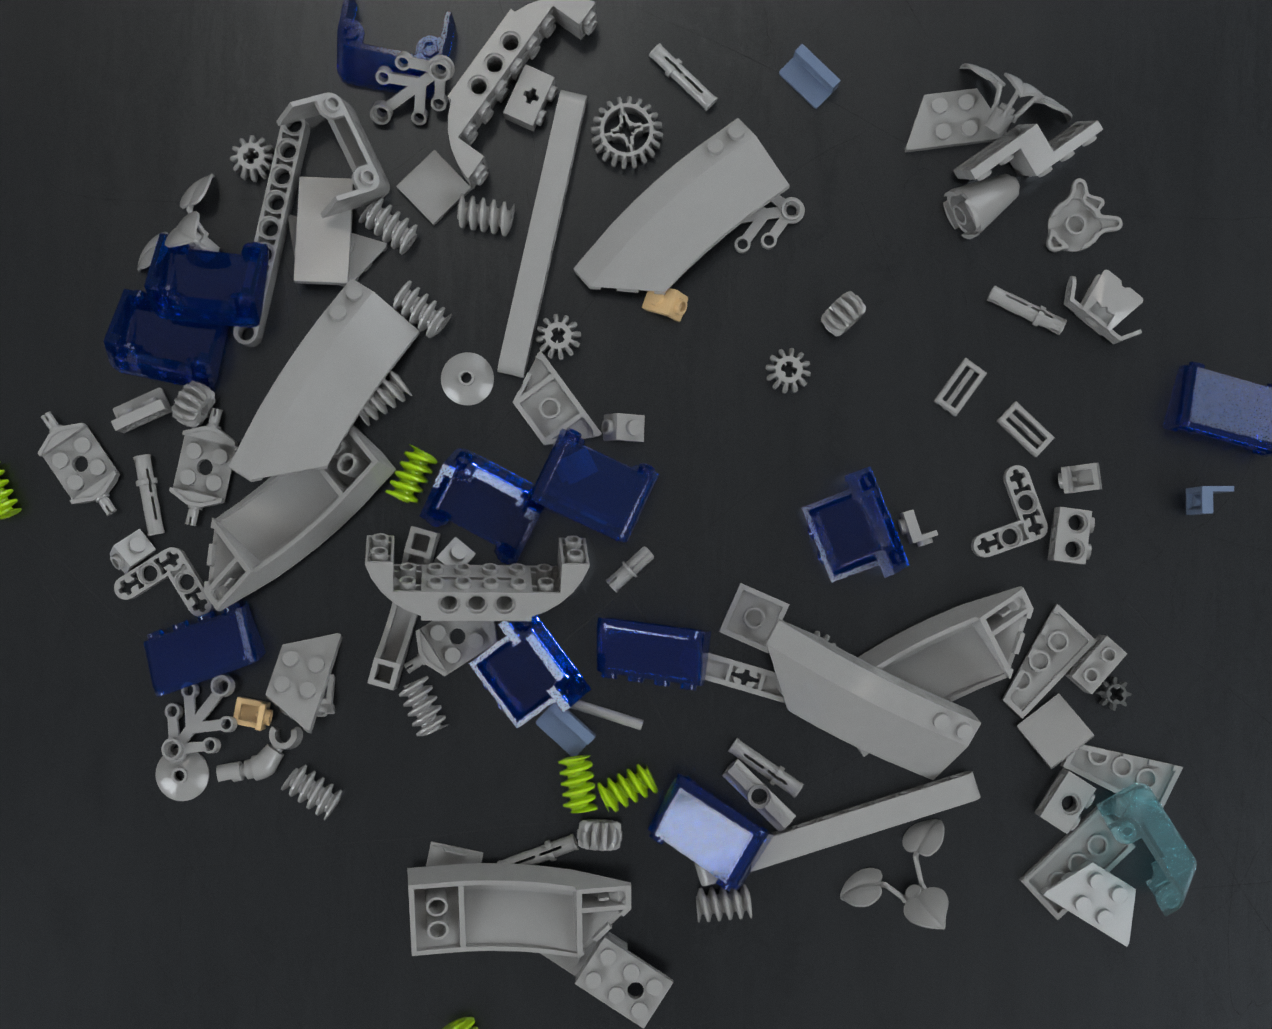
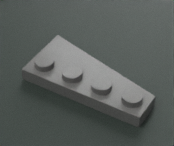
(1048, 660)
(1119, 770)

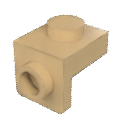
(671, 304)
(253, 713)

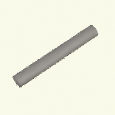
(608, 714)

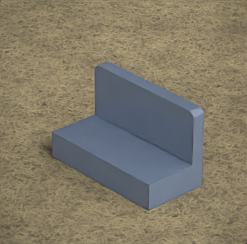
(809, 77)
(1200, 499)
(565, 729)

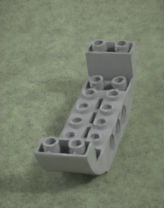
(518, 30)
(476, 591)

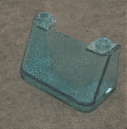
(1137, 815)

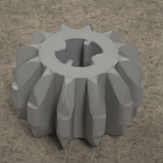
(246, 152)
(843, 313)
(568, 337)
(796, 366)
(193, 404)
(599, 834)

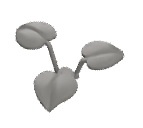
(1003, 115)
(186, 230)
(922, 905)

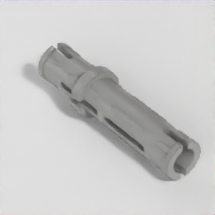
(675, 69)
(1027, 310)
(149, 495)
(766, 768)
(567, 843)

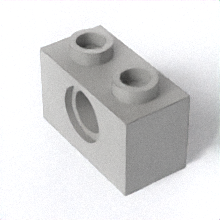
(1051, 806)

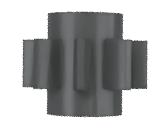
(1121, 693)

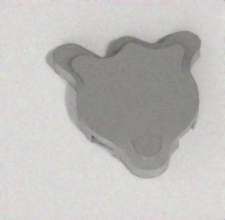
(1078, 220)

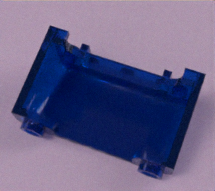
(208, 284)
(162, 347)
(1221, 408)
(593, 487)
(484, 502)
(709, 832)

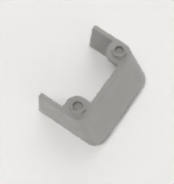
(367, 172)

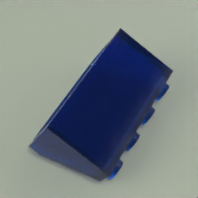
(202, 648)
(652, 652)

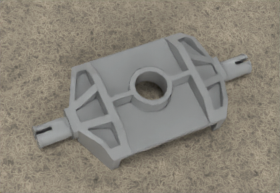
(61, 452)
(189, 483)
(445, 656)

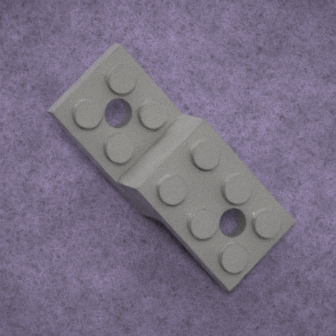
(1029, 150)
(609, 970)

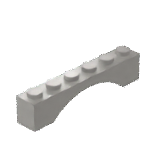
(401, 623)

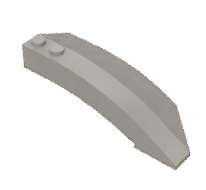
(684, 214)
(324, 386)
(290, 519)
(958, 647)
(867, 703)
(511, 908)

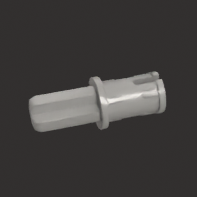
(630, 569)

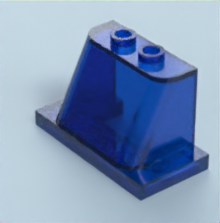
(855, 530)
(528, 672)

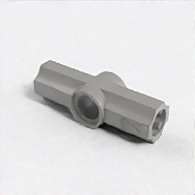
(771, 807)

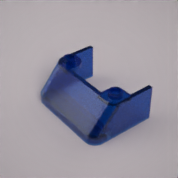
(360, 61)

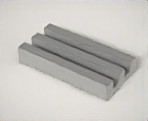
(947, 405)
(1031, 420)

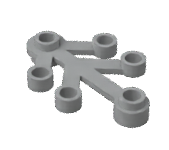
(414, 86)
(761, 216)
(196, 722)

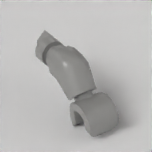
(265, 762)

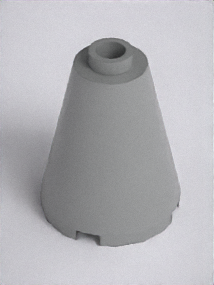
(979, 203)

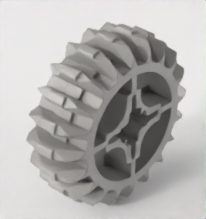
(622, 110)

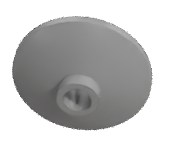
(473, 391)
(195, 777)

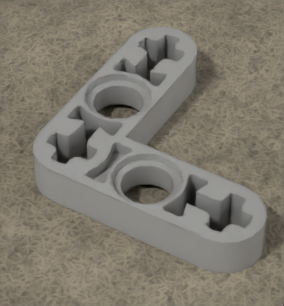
(1021, 526)
(174, 572)

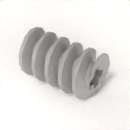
(485, 215)
(389, 226)
(419, 310)
(385, 395)
(423, 707)
(312, 790)
(723, 903)

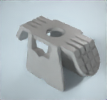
(1104, 305)

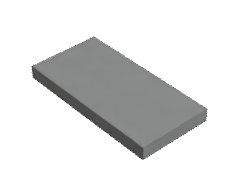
(322, 243)
(1086, 842)

